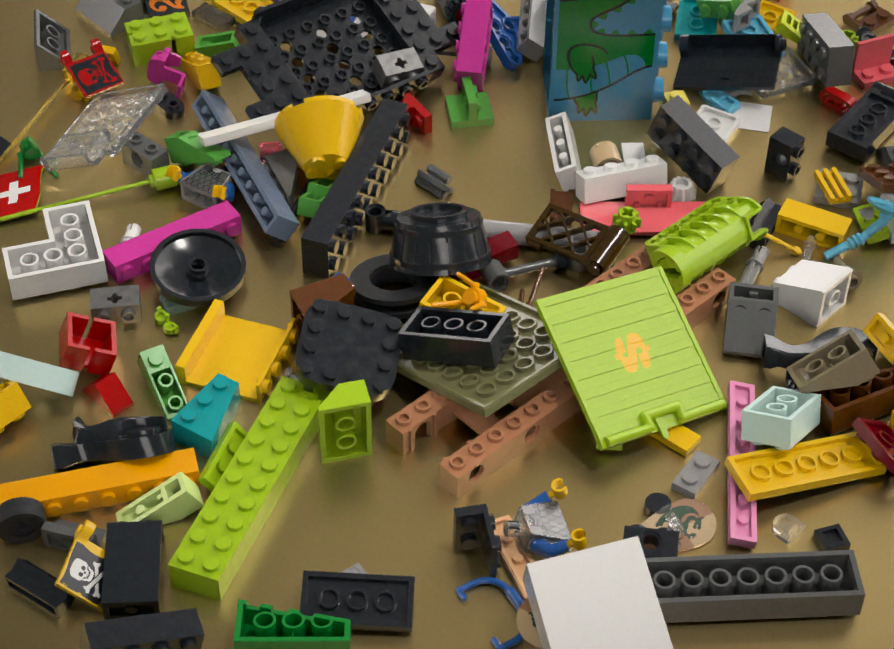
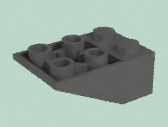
(749, 315)

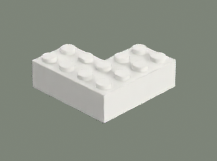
(63, 261)

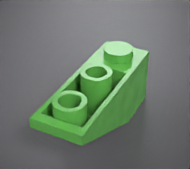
(186, 149)
(162, 380)

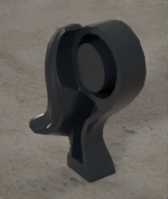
(780, 354)
(115, 441)

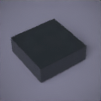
(831, 538)

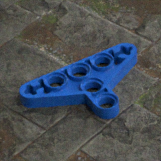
(507, 36)

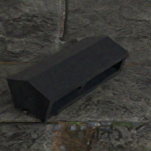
(764, 219)
(38, 587)

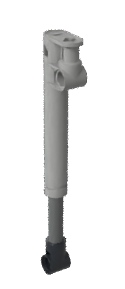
(379, 219)

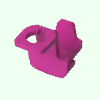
(159, 69)

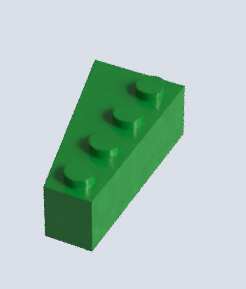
(276, 629)

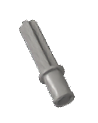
(754, 265)

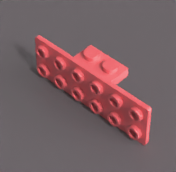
(651, 201)

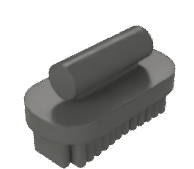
(435, 181)

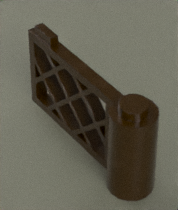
(603, 248)

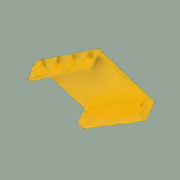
(237, 349)

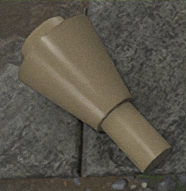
(856, 278)

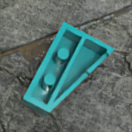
(207, 415)

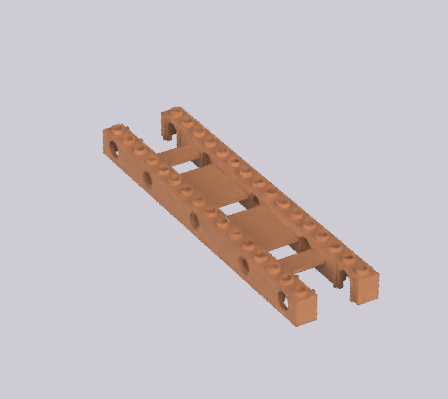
(538, 408)

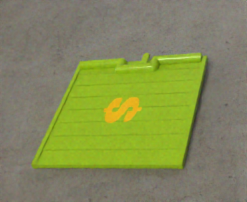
(630, 357)

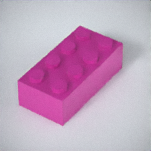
(473, 42)

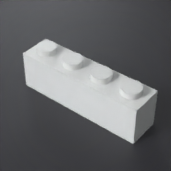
(563, 150)
(610, 180)

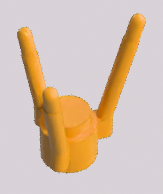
(472, 297)

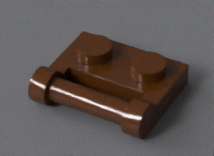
(877, 21)

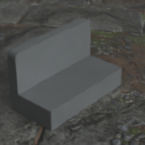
(61, 534)

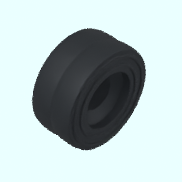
(21, 520)

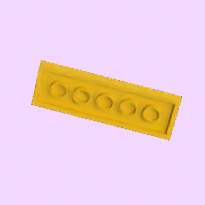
(803, 466)

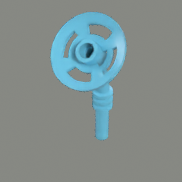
(886, 214)

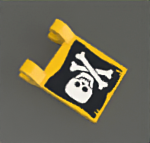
(83, 568)

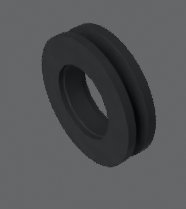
(395, 303)

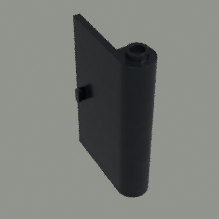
(729, 61)

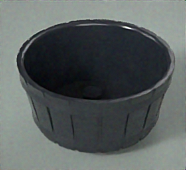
(439, 240)

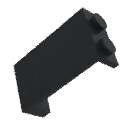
(132, 569)

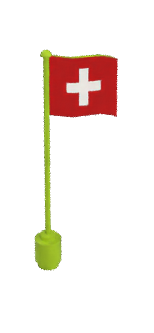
(22, 195)

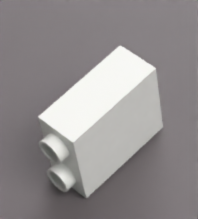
(596, 599)

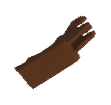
(561, 199)

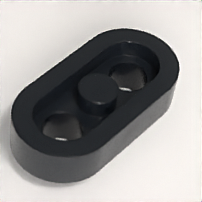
(171, 107)

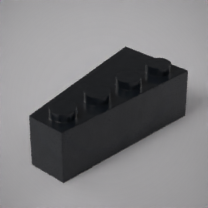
(151, 631)

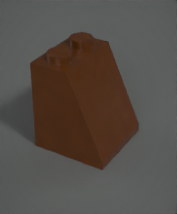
(332, 289)

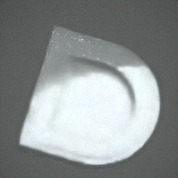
(787, 527)

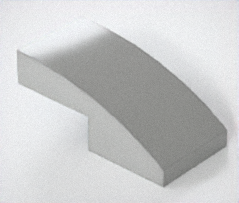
(744, 13)

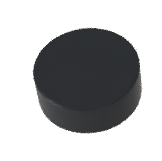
(655, 502)

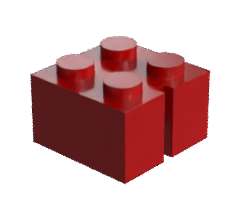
(93, 353)

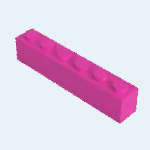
(134, 255)

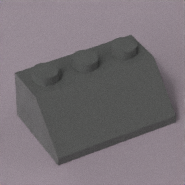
(110, 14)

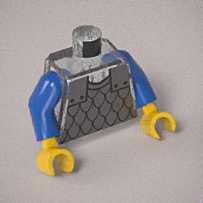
(542, 527)

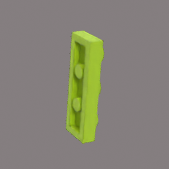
(222, 455)

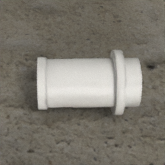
(129, 234)

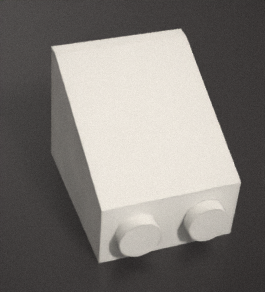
(813, 290)

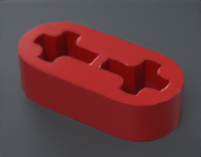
(836, 100)

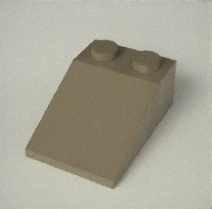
(834, 365)

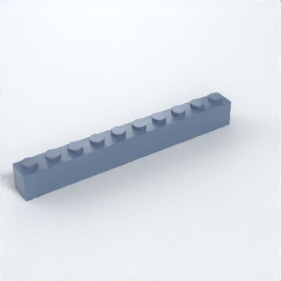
(248, 170)

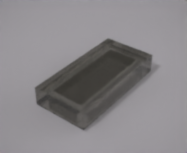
(213, 17)

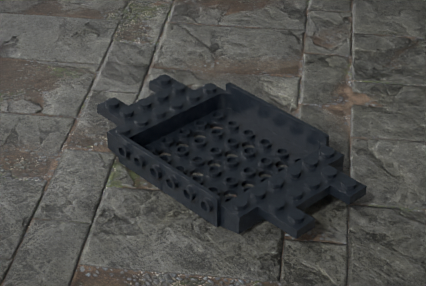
(279, 83)

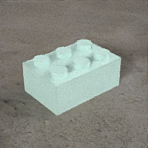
(780, 417)

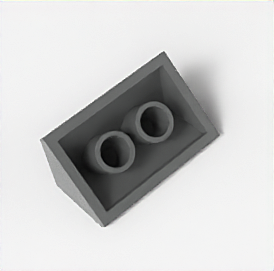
(49, 40)

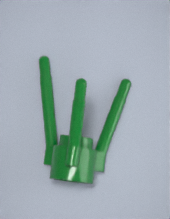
(29, 150)

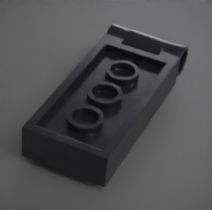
(864, 124)

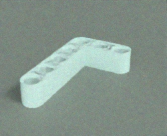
(38, 374)

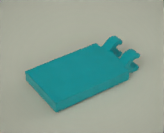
(690, 21)

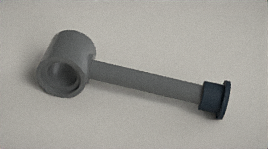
(498, 278)

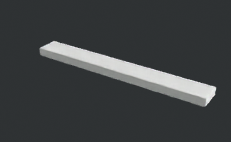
(261, 123)

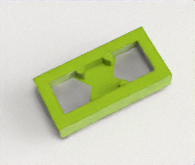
(866, 216)

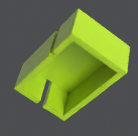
(155, 34)

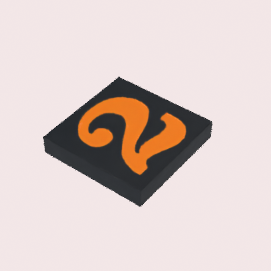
(166, 7)

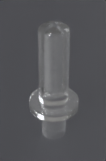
(809, 245)

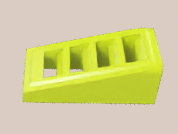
(788, 26)

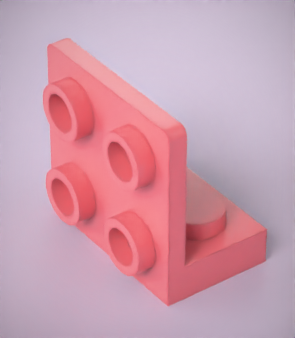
(872, 61)

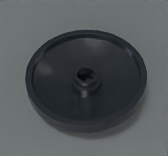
(197, 267)

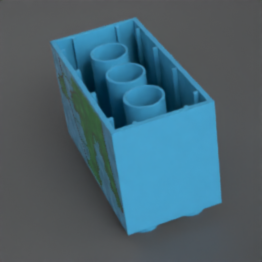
(605, 58)

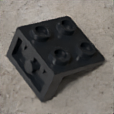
(474, 529)

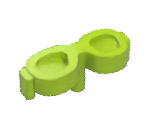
(163, 319)

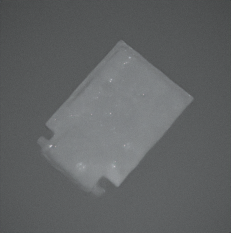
(103, 127)

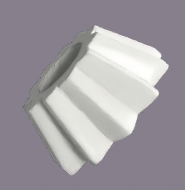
(683, 189)

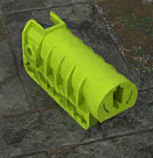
(704, 239)

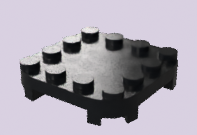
(347, 345)

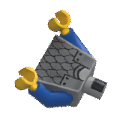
(205, 185)

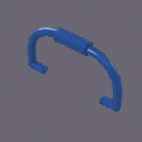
(511, 594)

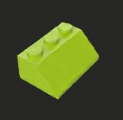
(345, 423)

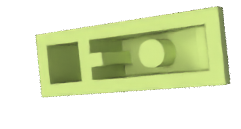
(166, 502)

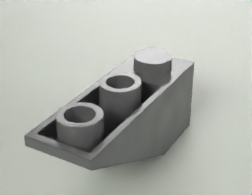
(284, 173)

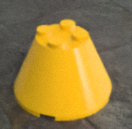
(320, 133)

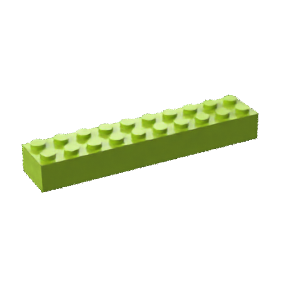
(247, 491)

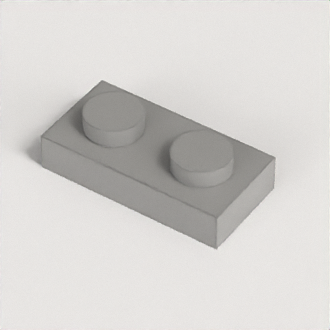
(695, 475)

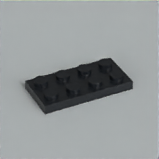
(368, 600)

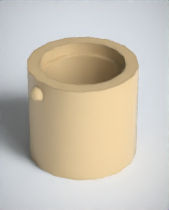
(604, 153)

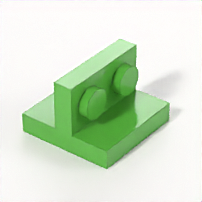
(469, 108)

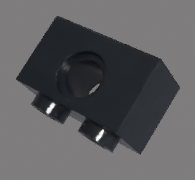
(784, 154)
(663, 539)

